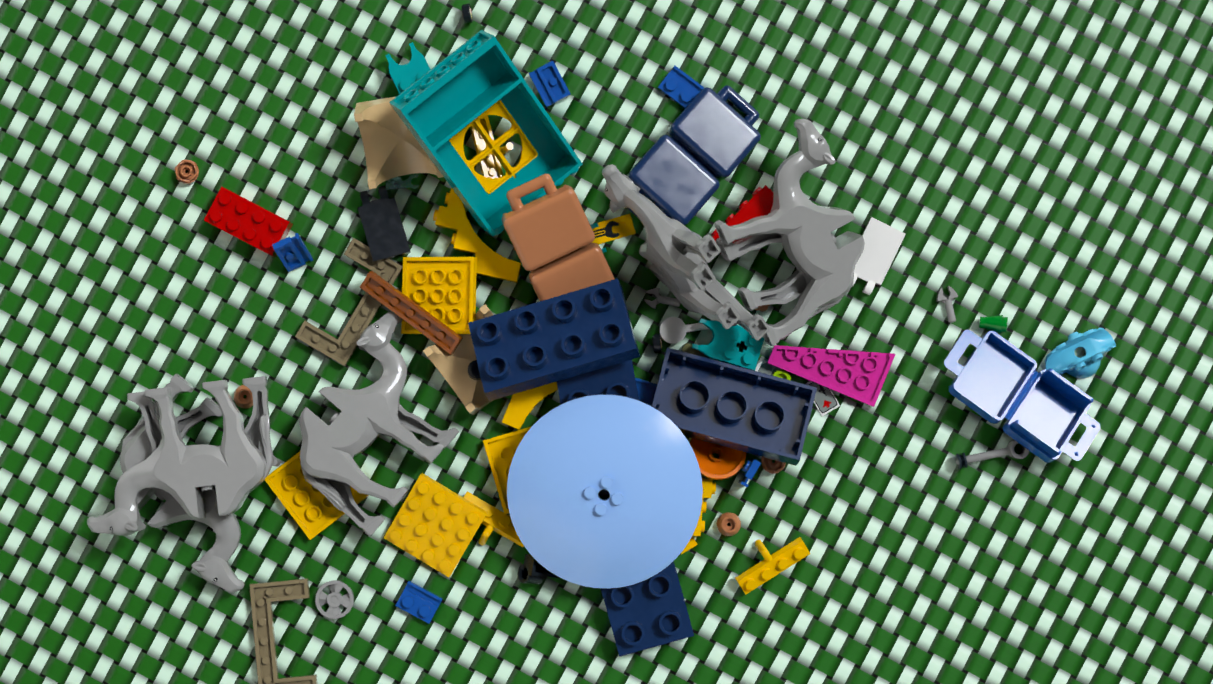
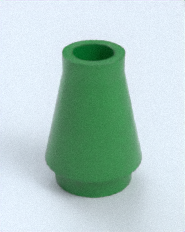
(994, 323)

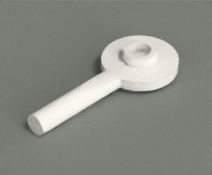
(674, 329)

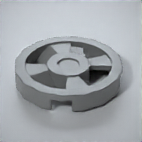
(334, 599)

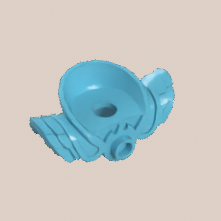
(1093, 341)

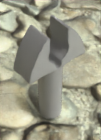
(660, 299)
(948, 302)

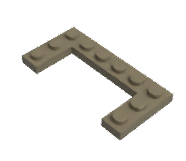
(343, 347)
(264, 637)

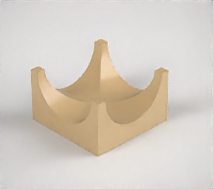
(389, 143)
(455, 369)

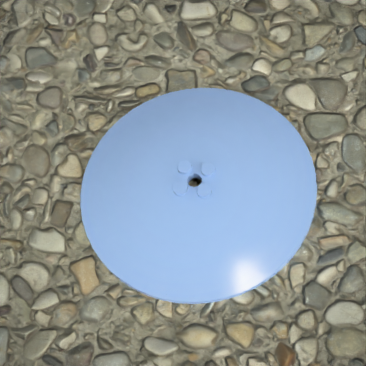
(611, 447)

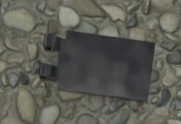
(383, 226)

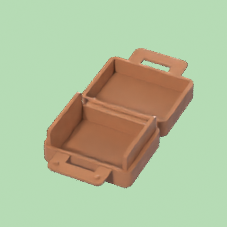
(554, 239)

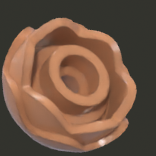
(181, 174)
(239, 397)
(772, 467)
(726, 518)

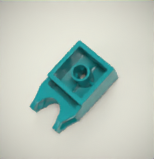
(409, 73)
(724, 345)

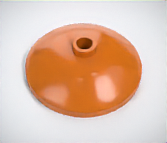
(724, 467)

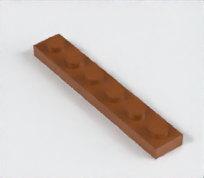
(411, 312)

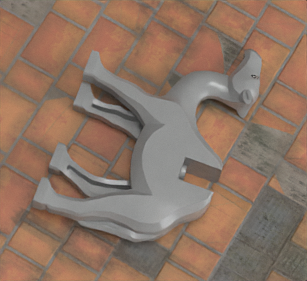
(681, 258)
(822, 260)
(364, 415)
(137, 448)
(189, 470)

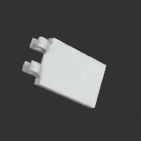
(878, 253)

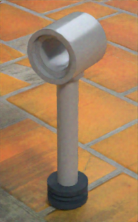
(963, 460)

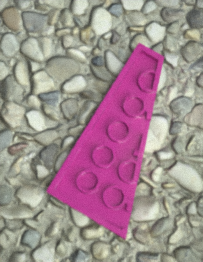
(844, 371)

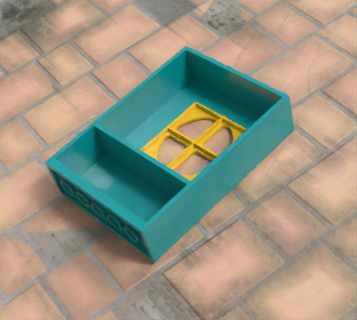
(455, 96)

